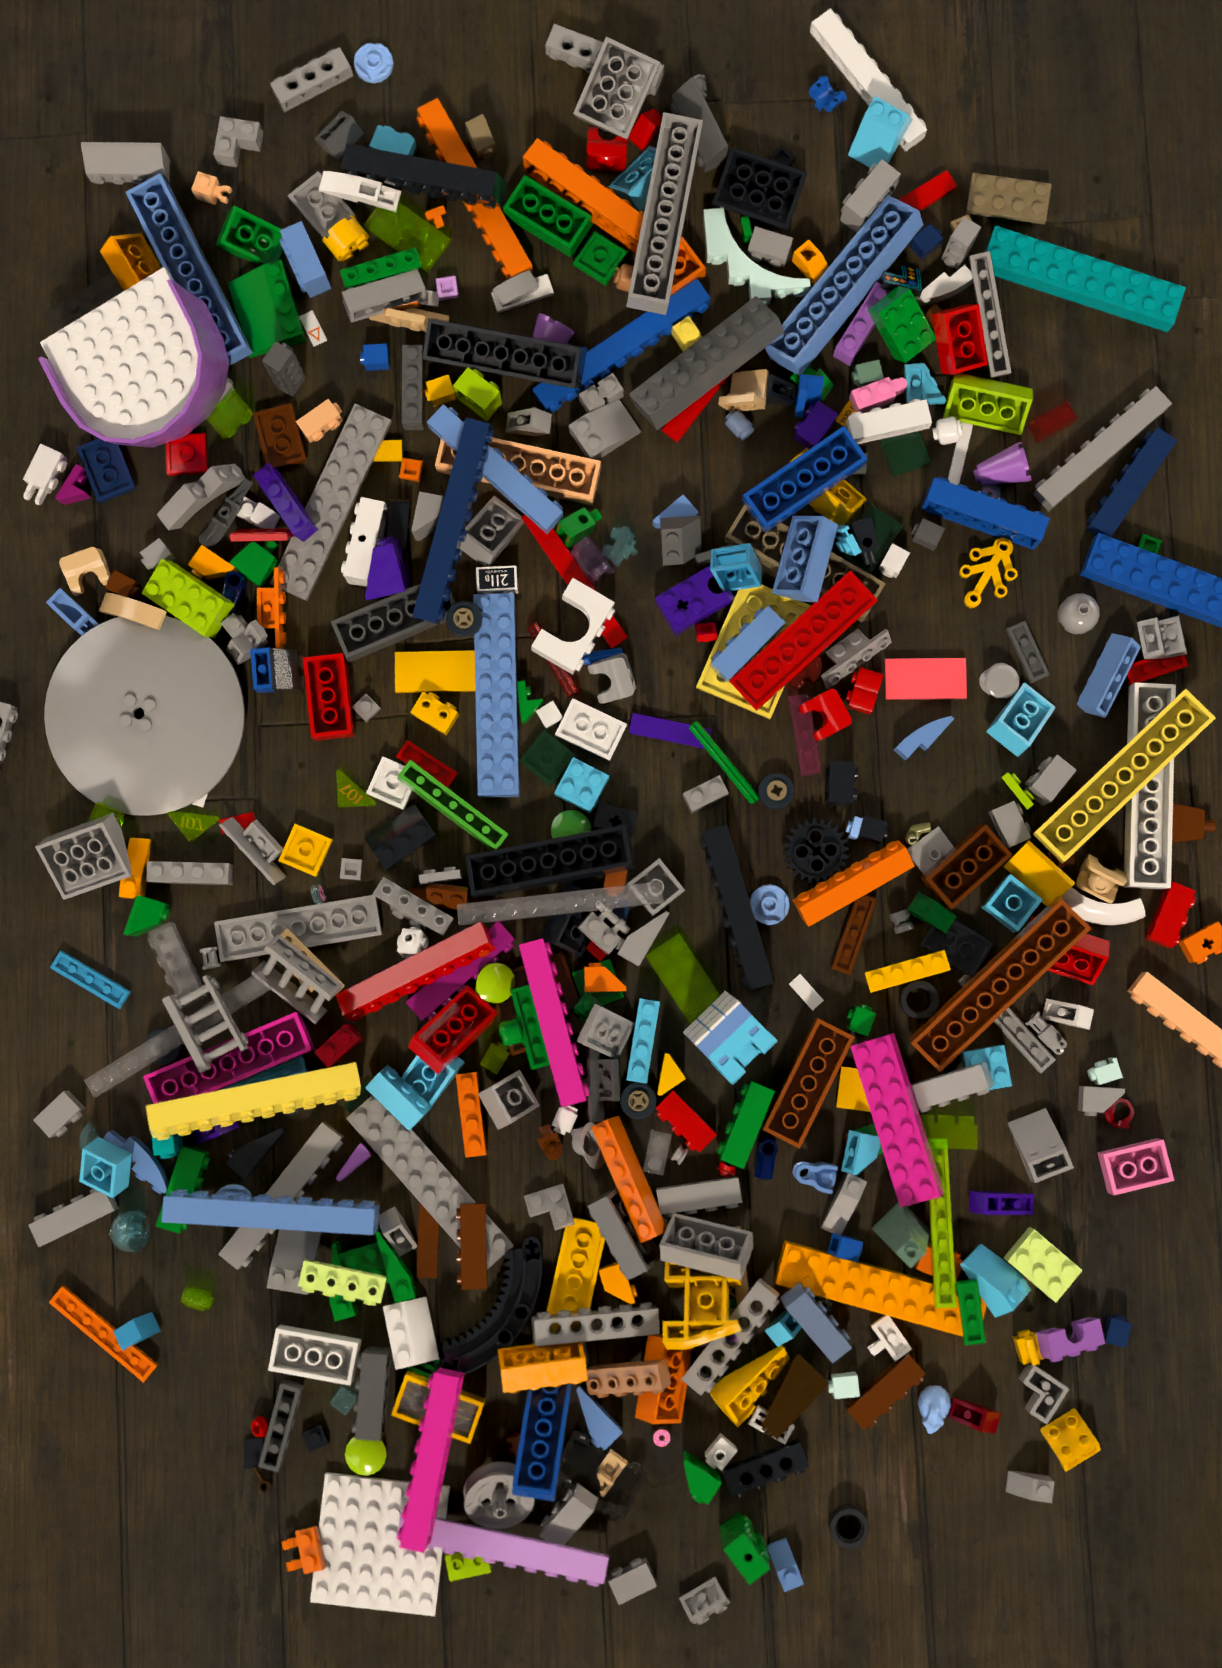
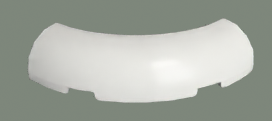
(1104, 913)

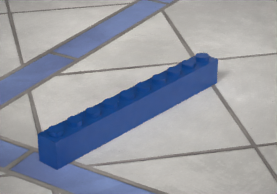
(627, 343)

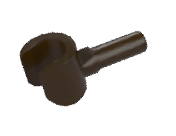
(261, 1479)

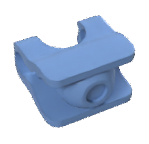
(820, 1175)

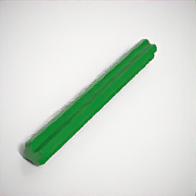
(724, 762)

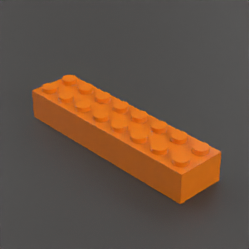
(584, 191)

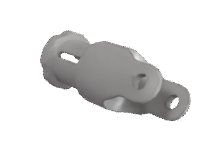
(1046, 1033)

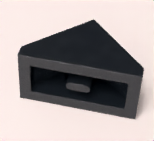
(780, 391)

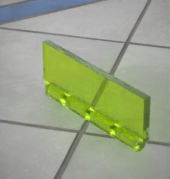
(948, 1134)

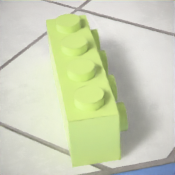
(342, 1281)

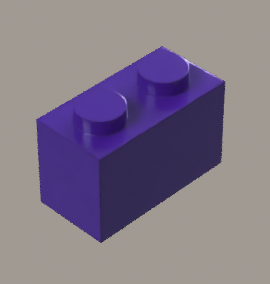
(815, 426)

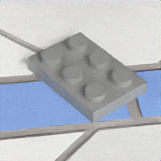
(318, 207)
(605, 1032)

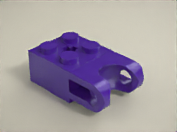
(698, 600)

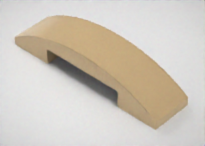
(132, 610)

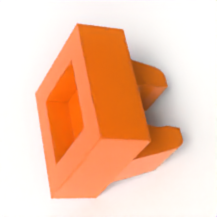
(436, 215)

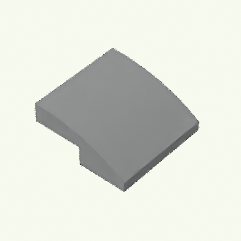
(1161, 638)

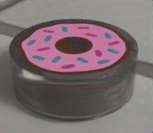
(661, 1437)

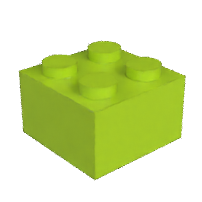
(477, 393)

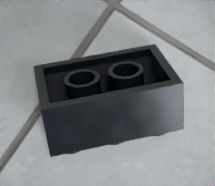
(400, 837)
(563, 929)

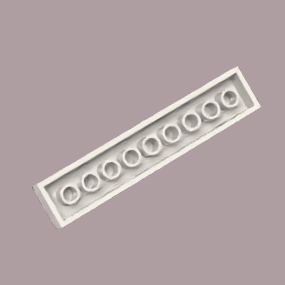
(1151, 809)

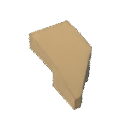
(609, 1470)

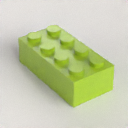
(188, 598)

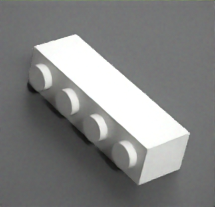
(889, 422)

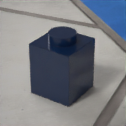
(926, 241)
(1116, 1330)

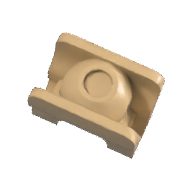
(82, 562)
(1099, 880)

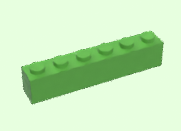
(452, 806)

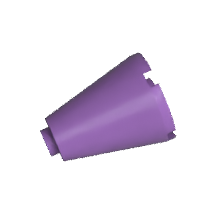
(551, 329)
(1004, 467)

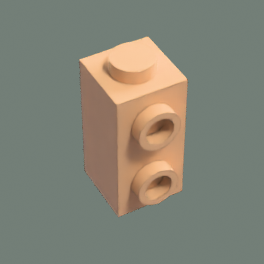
(320, 420)

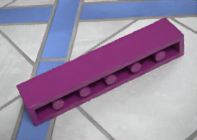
(439, 993)

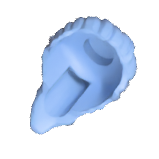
(934, 1406)

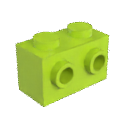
(462, 1567)

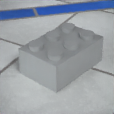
(869, 195)

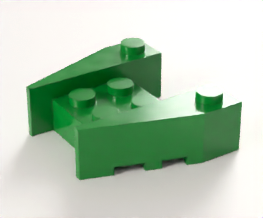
(375, 1258)

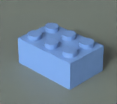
(304, 260)

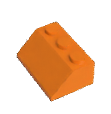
(687, 267)

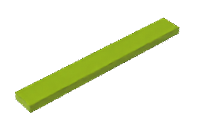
(942, 1237)

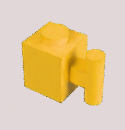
(1027, 1347)

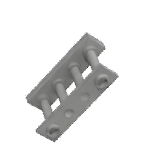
(306, 970)
(184, 1024)

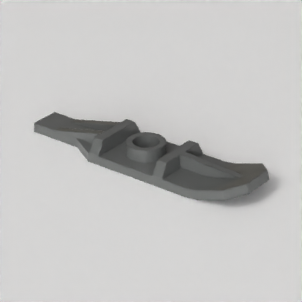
(222, 522)

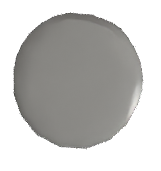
(1000, 681)

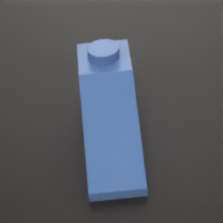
(600, 1423)

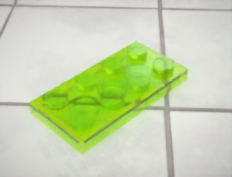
(406, 231)
(683, 977)

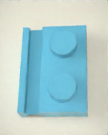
(846, 541)

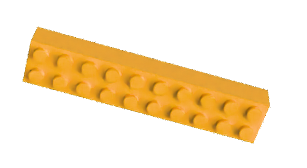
(866, 1287)

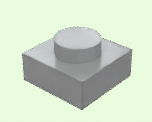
(366, 708)
(351, 869)

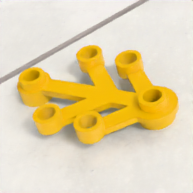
(990, 569)

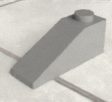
(639, 942)
(844, 1203)

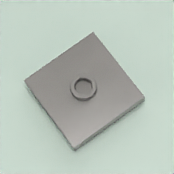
(929, 849)

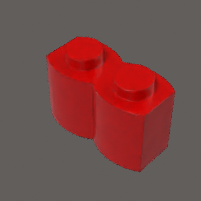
(864, 691)

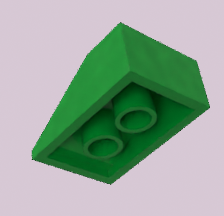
(250, 237)

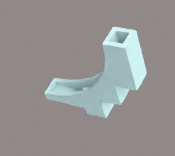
(740, 269)

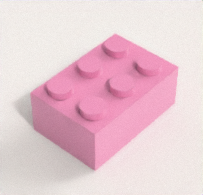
(1135, 1166)

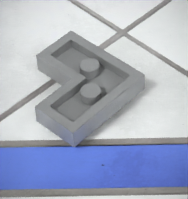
(553, 1200)

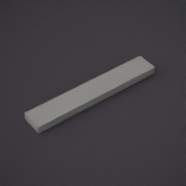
(1020, 1037)

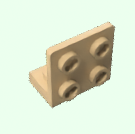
(747, 391)

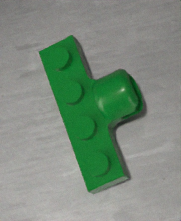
(525, 1028)

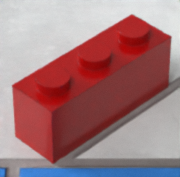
(1171, 915)
(685, 1122)

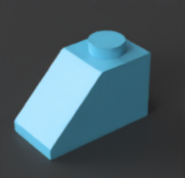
(859, 1151)
(783, 1328)

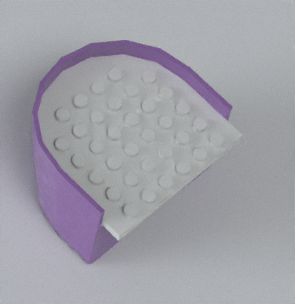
(140, 365)

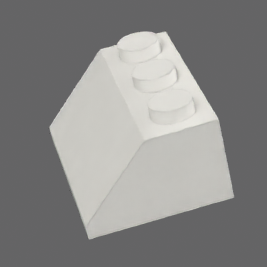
(411, 1332)

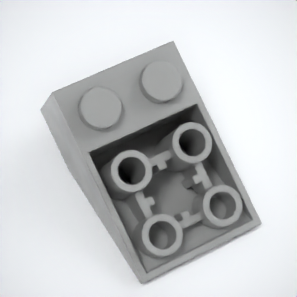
(1040, 1146)

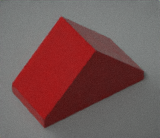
(646, 129)

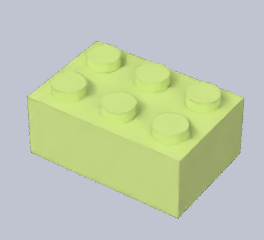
(1042, 1264)

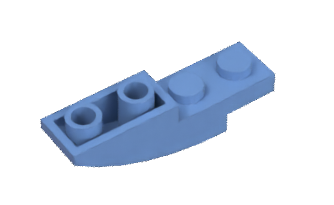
(146, 1166)

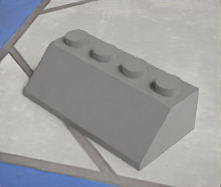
(124, 162)

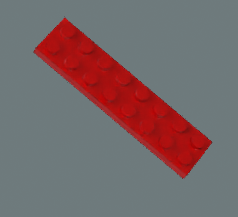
(803, 640)

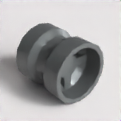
(899, 917)

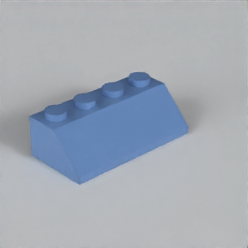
(805, 558)

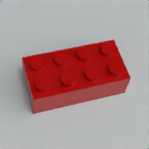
(328, 697)
(452, 1029)

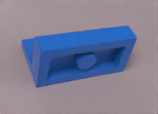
(808, 392)

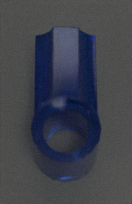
(231, 592)
(765, 1160)

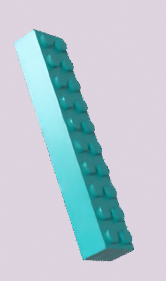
(1084, 279)

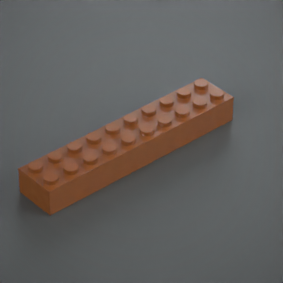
(999, 983)

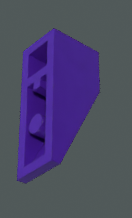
(1001, 1203)

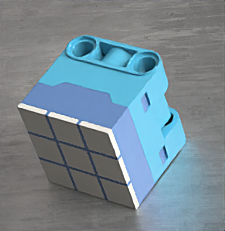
(729, 1036)

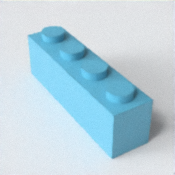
(643, 1040)

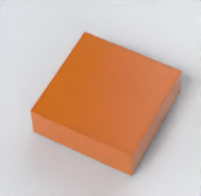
(411, 469)

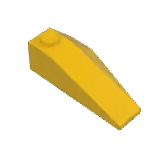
(742, 1388)

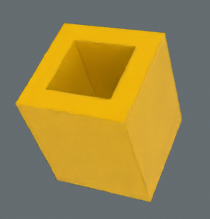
(440, 390)

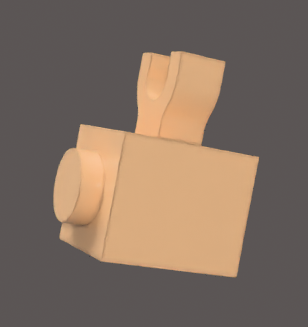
(208, 189)

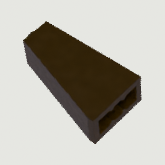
(793, 1395)

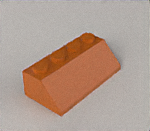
(668, 1405)

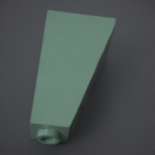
(903, 1234)

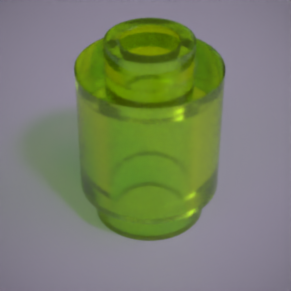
(197, 1298)

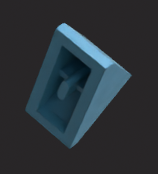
(136, 1330)

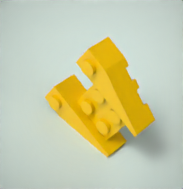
(704, 1308)

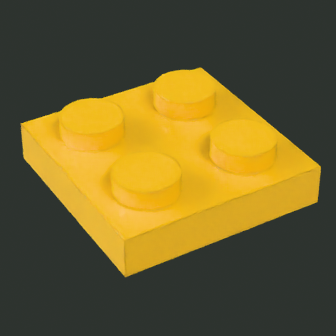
(305, 850)

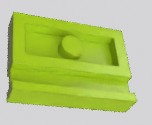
(1013, 783)

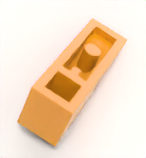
(138, 855)

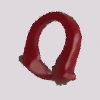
(1121, 1124)

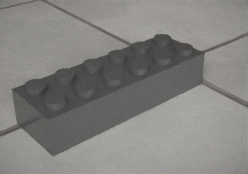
(381, 624)

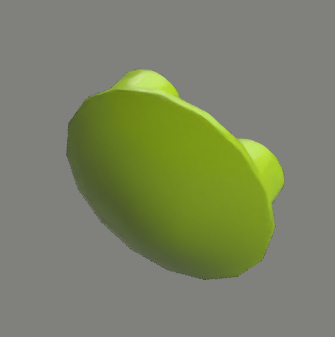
(495, 983)
(365, 1456)

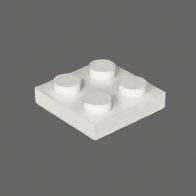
(387, 787)

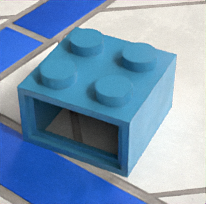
(736, 561)

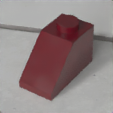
(974, 1415)

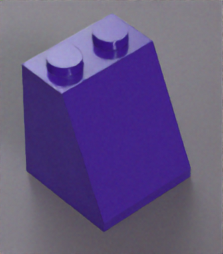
(387, 570)

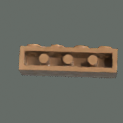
(628, 1377)

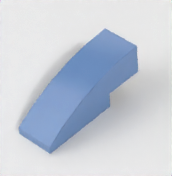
(71, 612)
(922, 737)

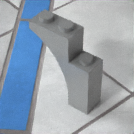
(195, 495)

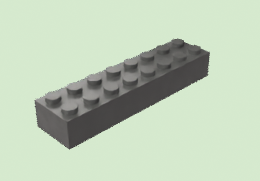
(707, 363)

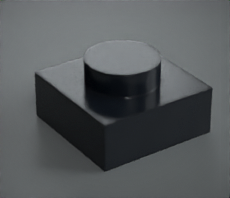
(315, 1437)

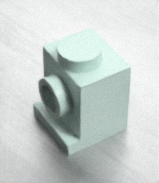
(1105, 1072)

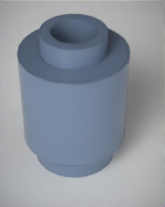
(739, 424)

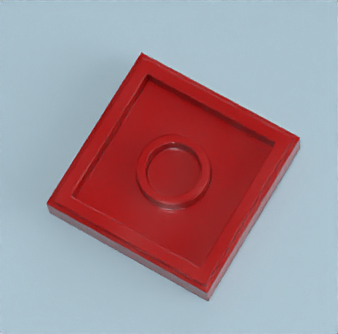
(187, 455)

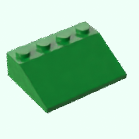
(266, 308)

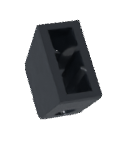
(865, 530)

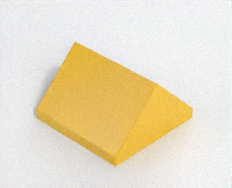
(669, 1076)

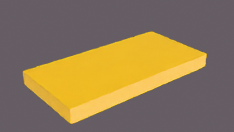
(435, 671)

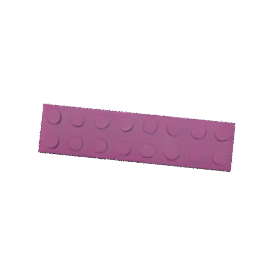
(553, 1023)
(267, 1048)
(897, 1120)
(431, 1460)

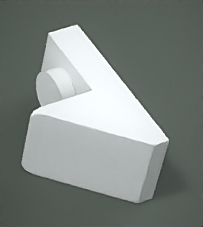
(258, 514)

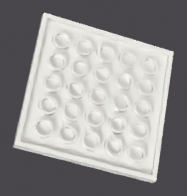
(362, 1548)

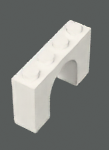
(570, 654)

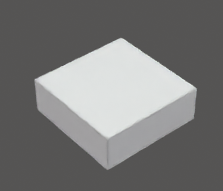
(549, 714)

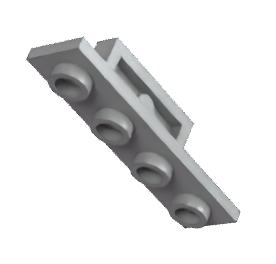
(851, 653)
(257, 846)
(412, 907)

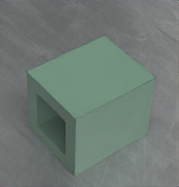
(867, 373)

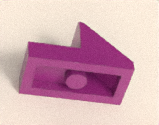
(70, 490)

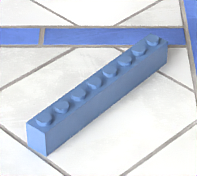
(501, 474)

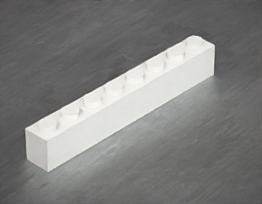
(863, 71)

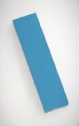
(90, 979)

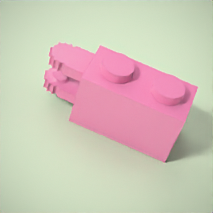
(876, 394)

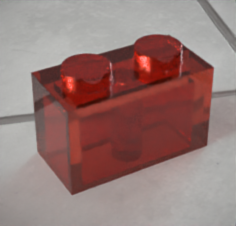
(1052, 422)

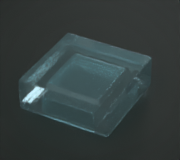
(343, 1400)

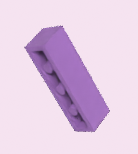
(859, 328)

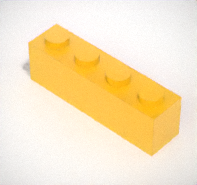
(907, 971)

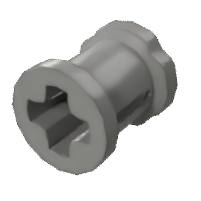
(210, 958)

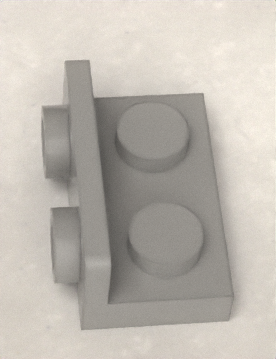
(704, 1601)

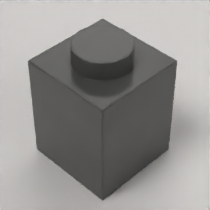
(927, 534)

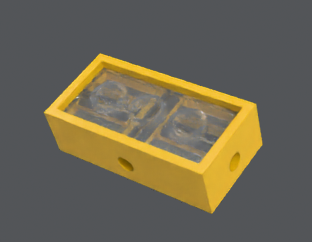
(411, 1403)

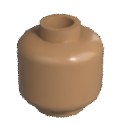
(623, 277)

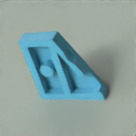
(921, 385)

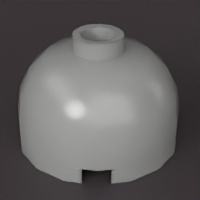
(1078, 613)

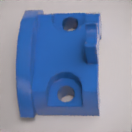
(825, 95)

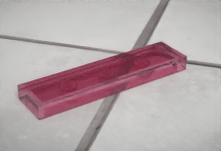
(803, 734)

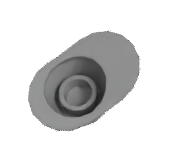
(585, 1144)

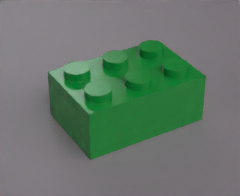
(902, 324)

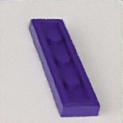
(664, 730)

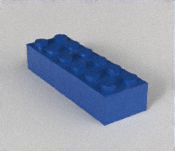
(804, 479)
(985, 513)
(541, 1442)

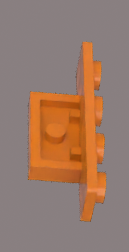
(270, 607)

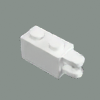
(44, 473)

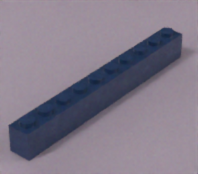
(452, 521)

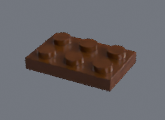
(280, 436)

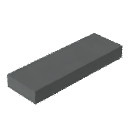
(1027, 652)

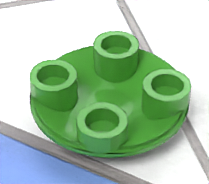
(570, 823)

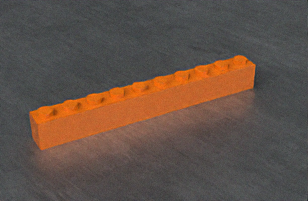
(491, 221)

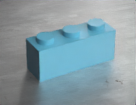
(398, 1097)

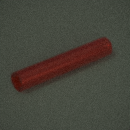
(563, 677)

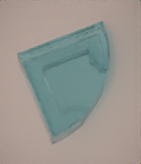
(87, 1135)

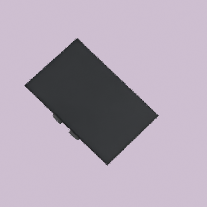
(252, 1452)

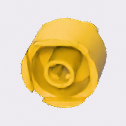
(346, 238)

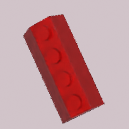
(1083, 960)

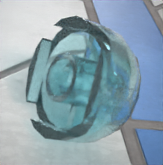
(130, 1231)

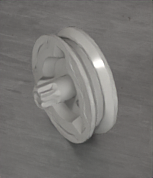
(495, 1483)

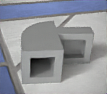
(252, 638)

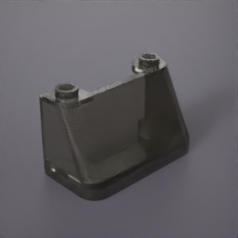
(580, 1466)

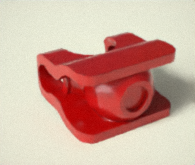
(605, 154)
(833, 712)

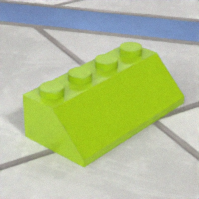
(988, 403)

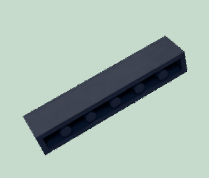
(1132, 483)

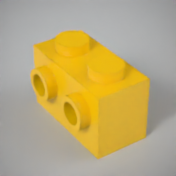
(434, 712)

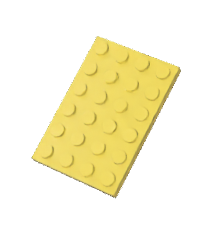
(743, 608)

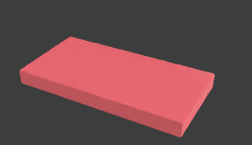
(925, 678)

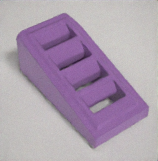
(357, 1158)

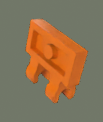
(310, 1550)

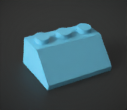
(635, 179)

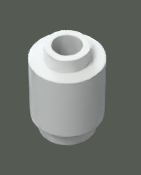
(564, 1119)

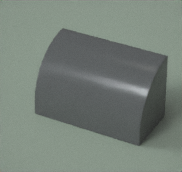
(337, 133)

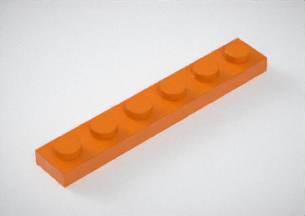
(102, 1333)

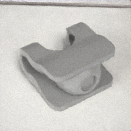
(620, 674)

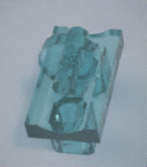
(622, 547)

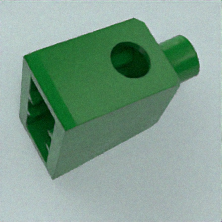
(577, 526)
(256, 562)

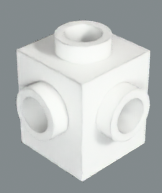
(411, 942)

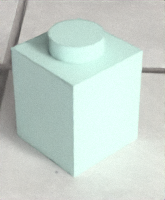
(844, 1385)

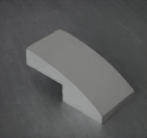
(515, 287)

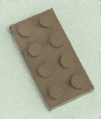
(1008, 198)

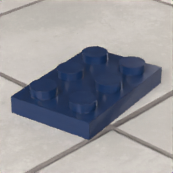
(106, 469)

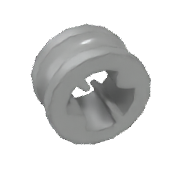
(679, 1154)

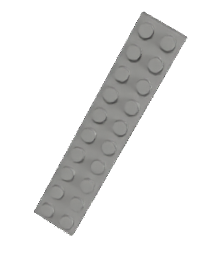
(333, 499)
(421, 1172)

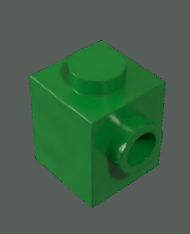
(860, 1019)

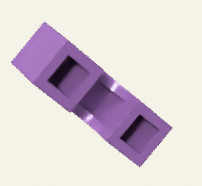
(1086, 1335)

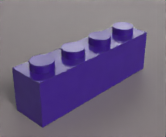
(285, 502)

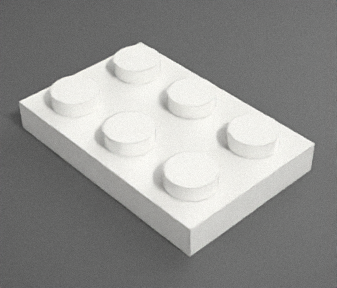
(591, 729)

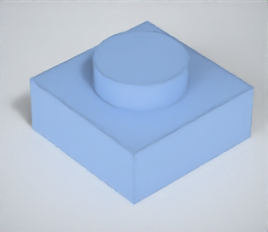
(853, 827)

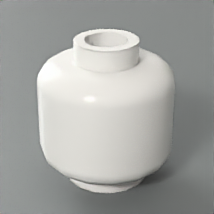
(948, 430)

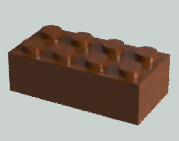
(966, 866)

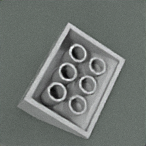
(616, 88)
(86, 856)

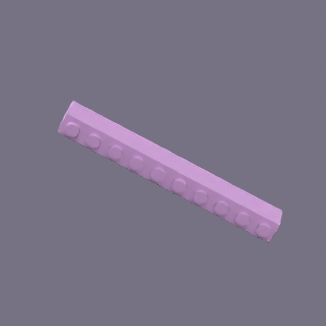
(518, 1550)

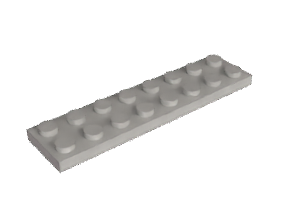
(310, 924)

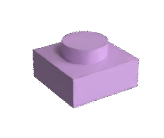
(447, 288)

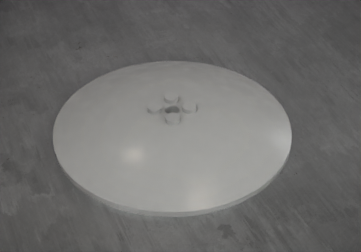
(188, 722)

